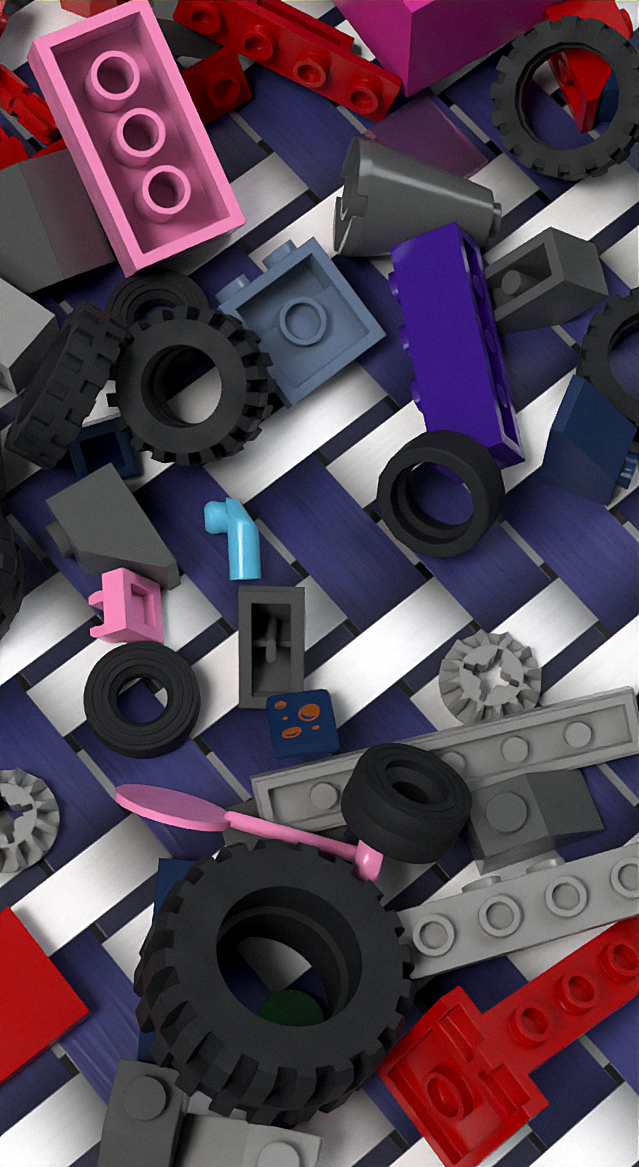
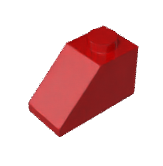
(581, 72)

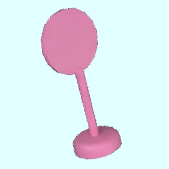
(198, 814)

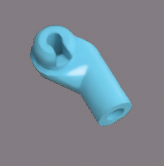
(242, 534)

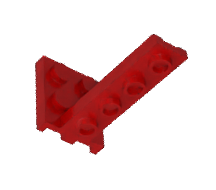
(468, 1071)

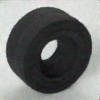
(405, 803)

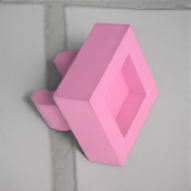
(129, 608)

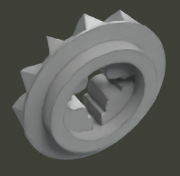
(462, 690)
(38, 825)

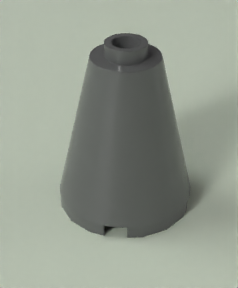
(401, 197)

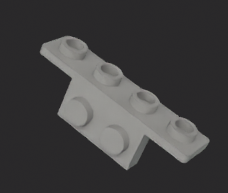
(522, 912)

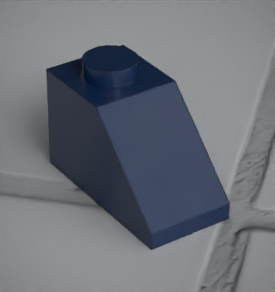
(589, 445)

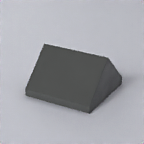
(48, 224)

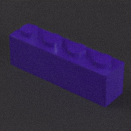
(454, 342)

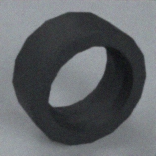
(411, 523)

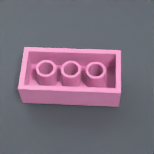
(135, 136)

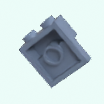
(303, 316)

